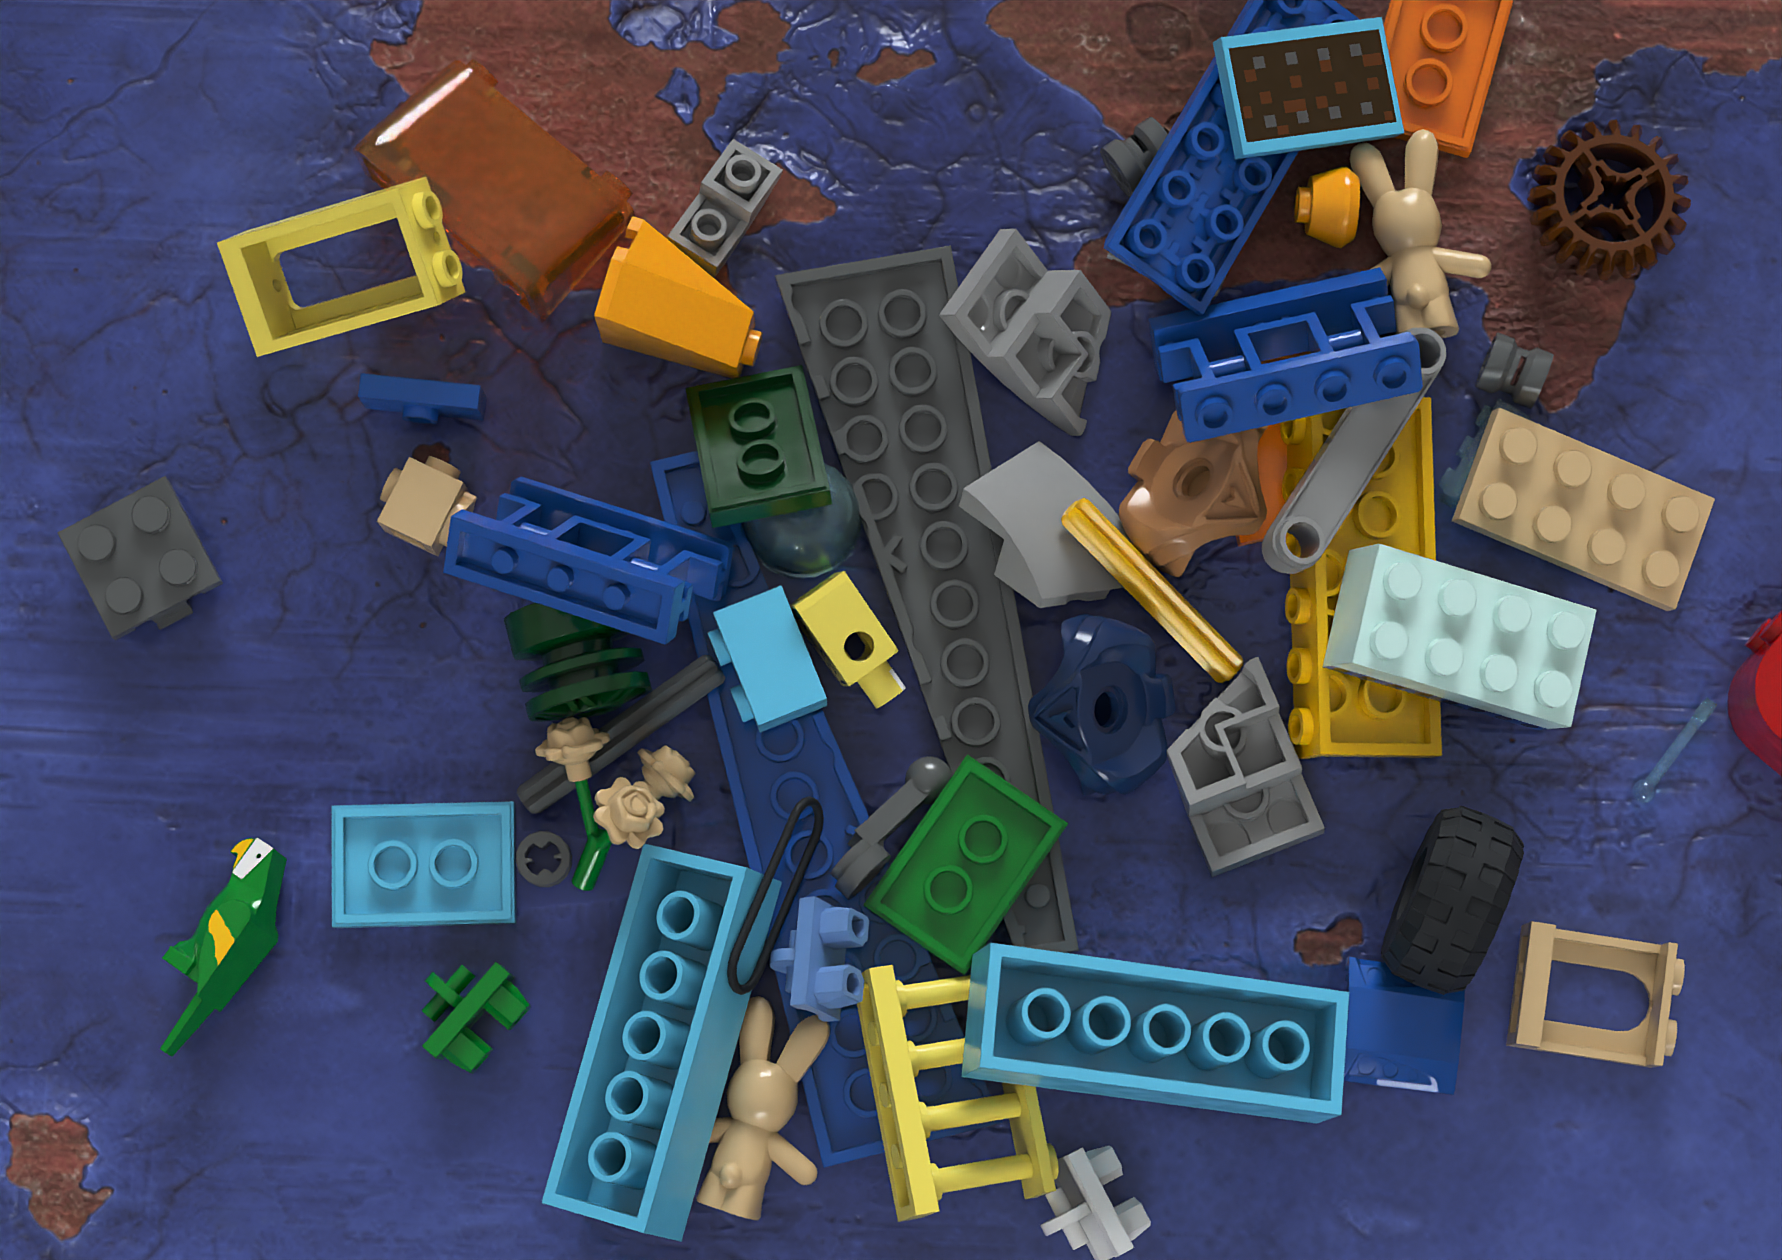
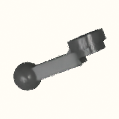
(867, 854)

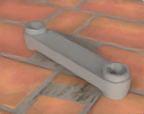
(1345, 468)

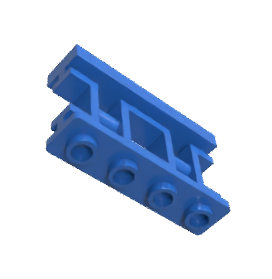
(1329, 317)
(589, 559)

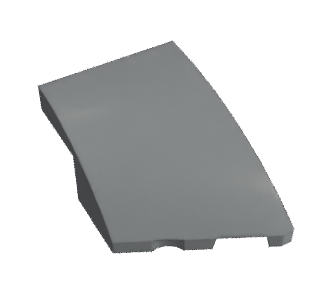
(1031, 327)
(1025, 508)
(1243, 777)

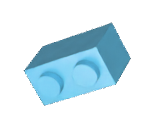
(768, 660)

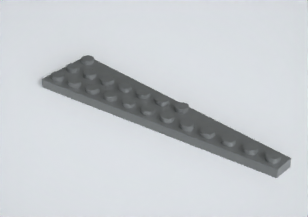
(909, 442)

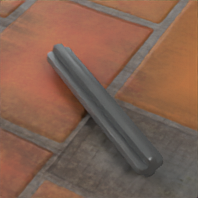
(628, 729)

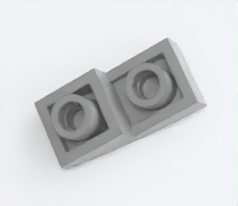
(725, 206)

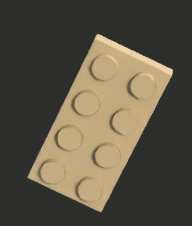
(1583, 509)

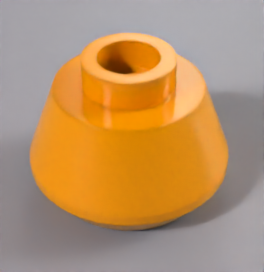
(1330, 206)

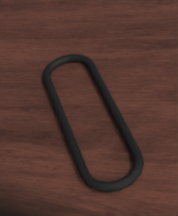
(788, 900)

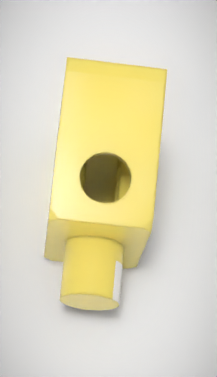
(832, 614)

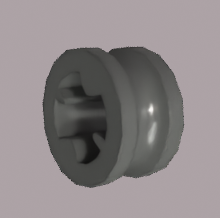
(542, 840)

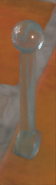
(1644, 789)

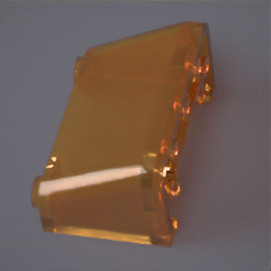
(501, 184)

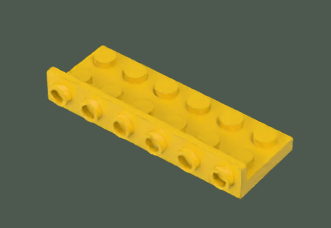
(1332, 709)

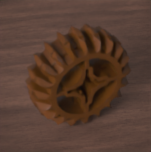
(1596, 177)

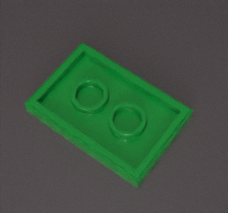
(965, 864)

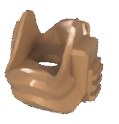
(1192, 494)

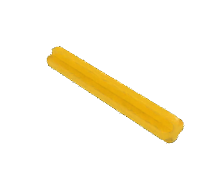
(1152, 590)

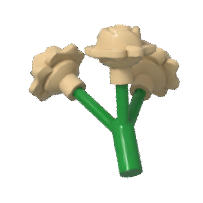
(623, 809)

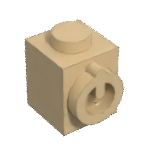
(422, 503)

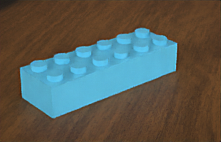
(1155, 1034)
(660, 1044)

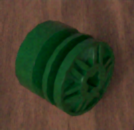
(578, 664)

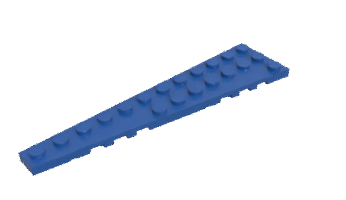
(766, 781)

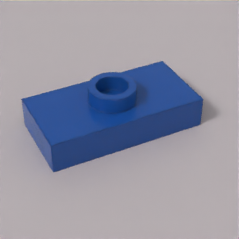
(422, 399)

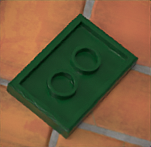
(758, 446)

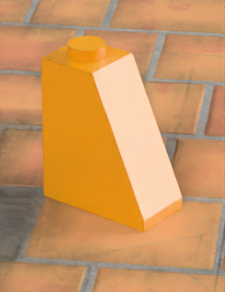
(672, 308)

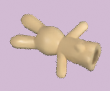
(1409, 231)
(760, 1104)

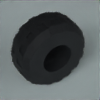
(1452, 900)

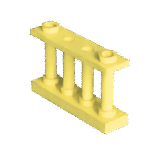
(908, 1123)

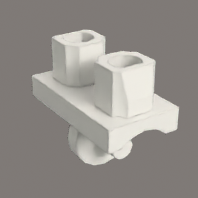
(1085, 1209)

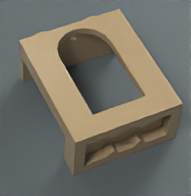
(1649, 962)

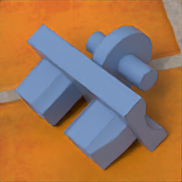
(817, 958)

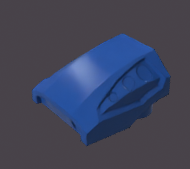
(1400, 1031)

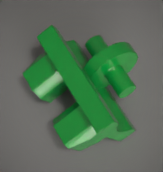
(491, 994)

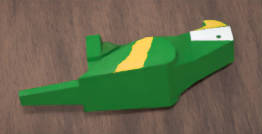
(230, 936)

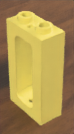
(263, 293)

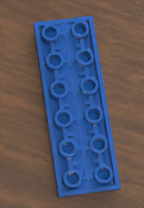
(1195, 196)

